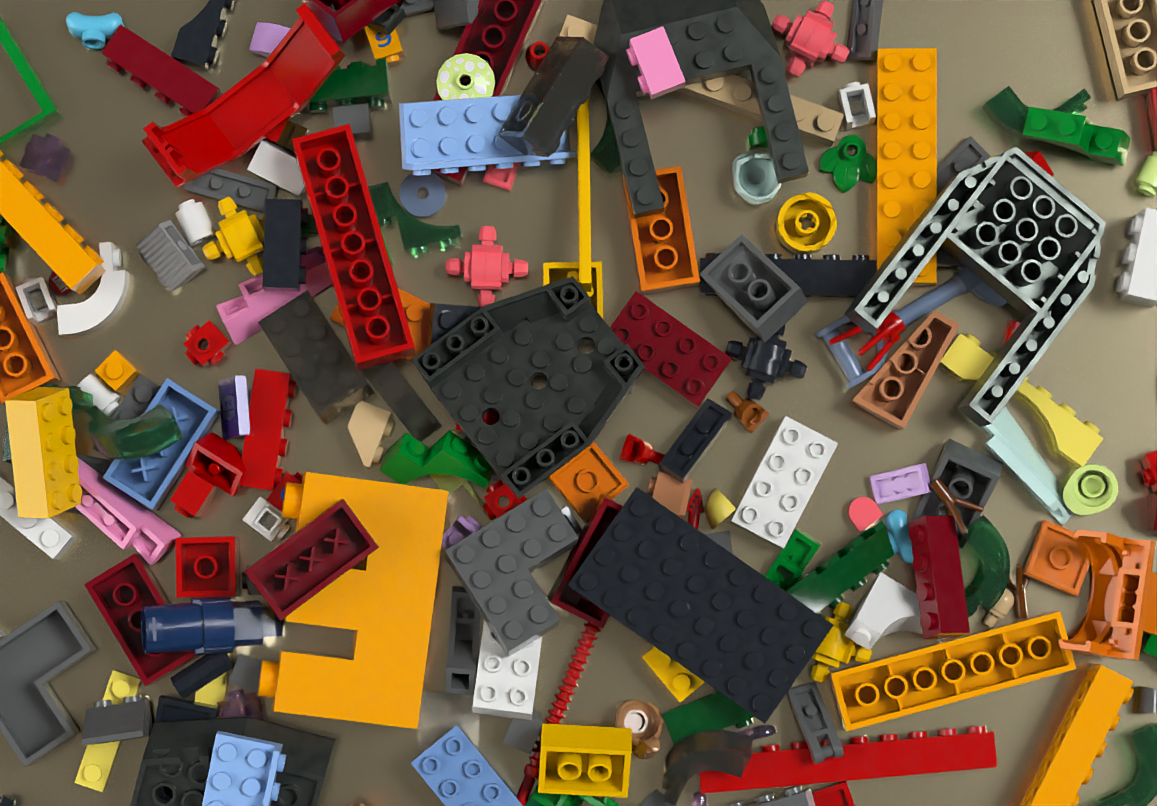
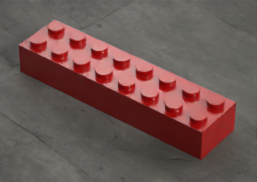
(353, 247)

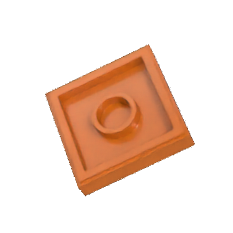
(586, 478)
(1057, 559)

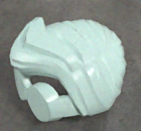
(755, 177)

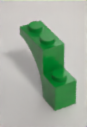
(1078, 134)
(448, 456)

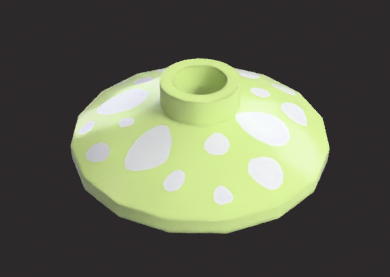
(462, 65)

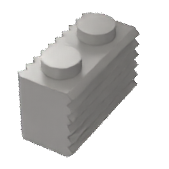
(169, 256)

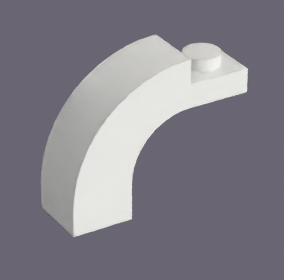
(103, 304)

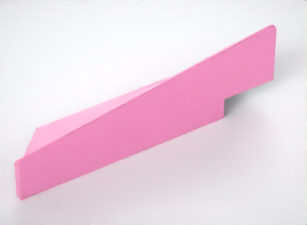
(244, 312)
(123, 517)

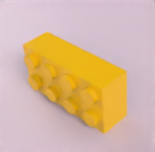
(43, 452)

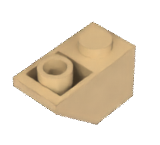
(368, 428)

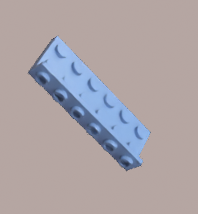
(463, 134)
(243, 771)

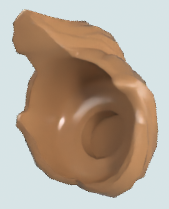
(646, 726)

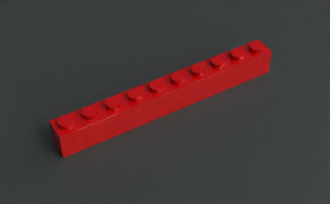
(861, 760)

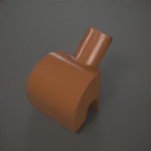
(747, 411)

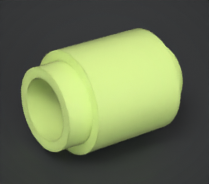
(1148, 176)

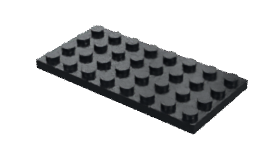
(700, 605)

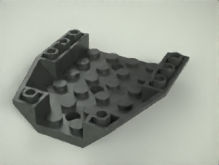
(490, 367)
(182, 752)

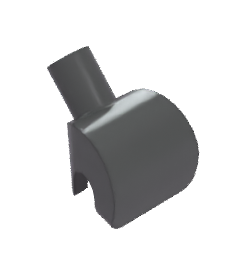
(1146, 700)

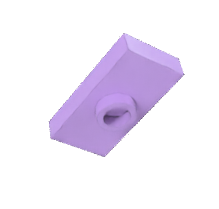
(900, 484)

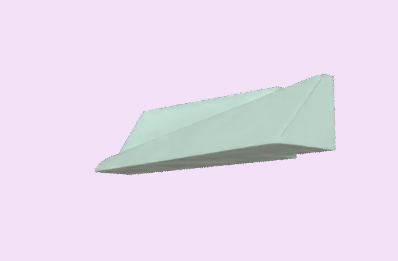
(1023, 461)

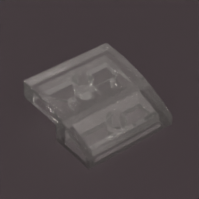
(442, 712)

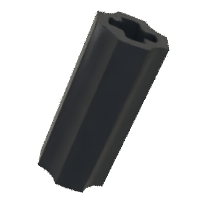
(201, 673)

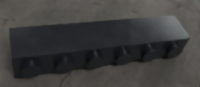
(814, 276)

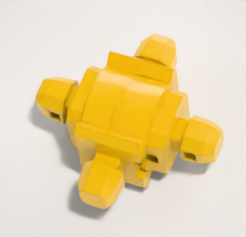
(239, 237)
(837, 646)

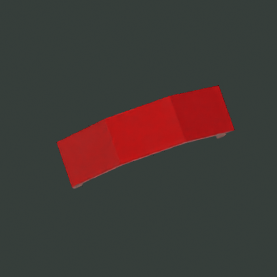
(250, 107)

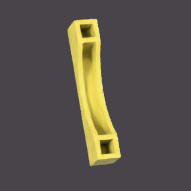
(1069, 436)

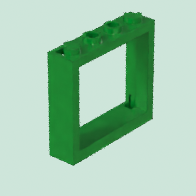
(48, 108)

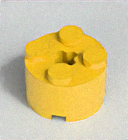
(822, 219)

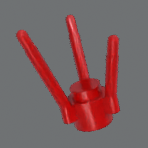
(888, 330)

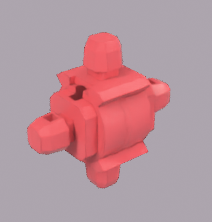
(810, 38)
(486, 266)

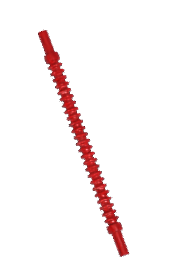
(559, 706)

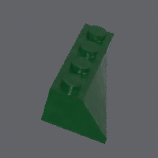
(844, 569)

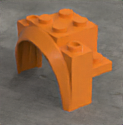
(1120, 597)

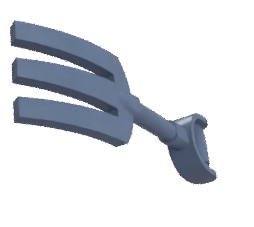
(961, 282)

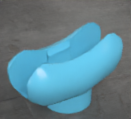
(93, 29)
(899, 534)

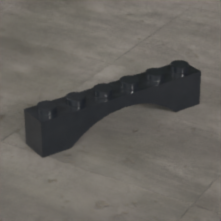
(198, 38)

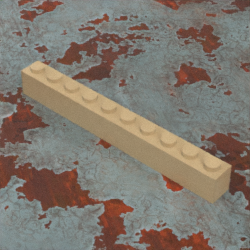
(739, 95)

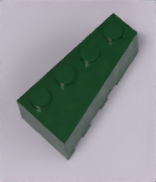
(354, 86)

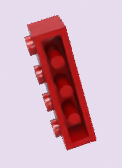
(267, 426)

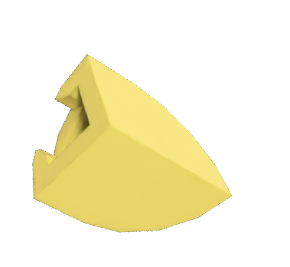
(717, 508)

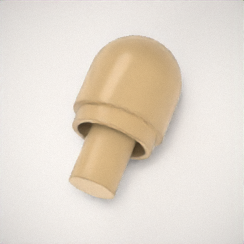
(1000, 609)

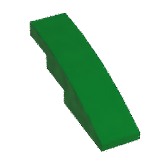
(792, 559)

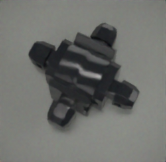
(765, 362)

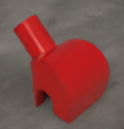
(639, 452)

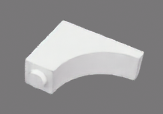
(883, 611)

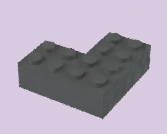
(498, 567)
(29, 659)

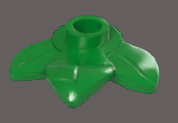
(847, 167)

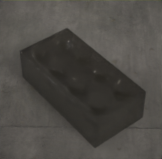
(554, 96)
(316, 357)

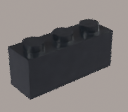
(284, 245)

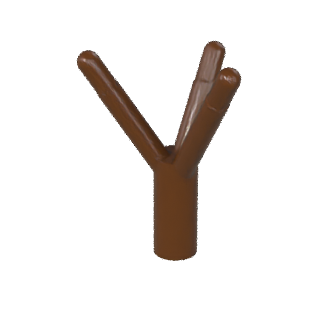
(949, 500)
(1019, 593)

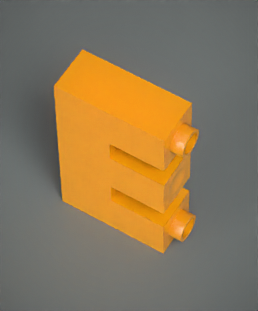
(382, 603)

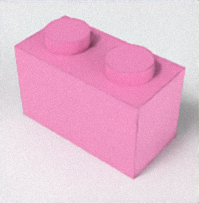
(656, 63)

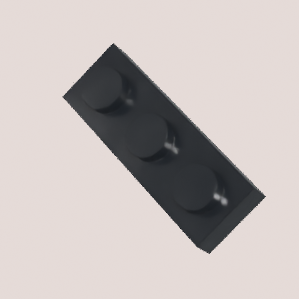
(695, 440)

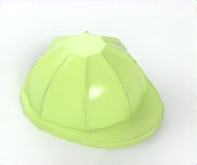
(1090, 489)

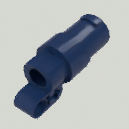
(207, 625)

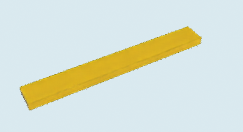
(584, 197)

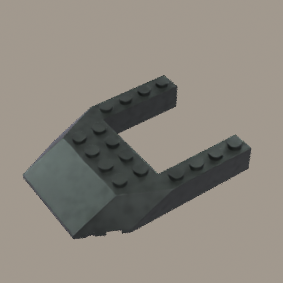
(709, 43)
(1019, 238)

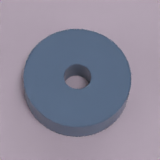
(422, 207)

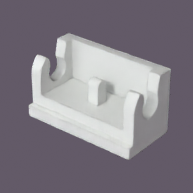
(277, 167)

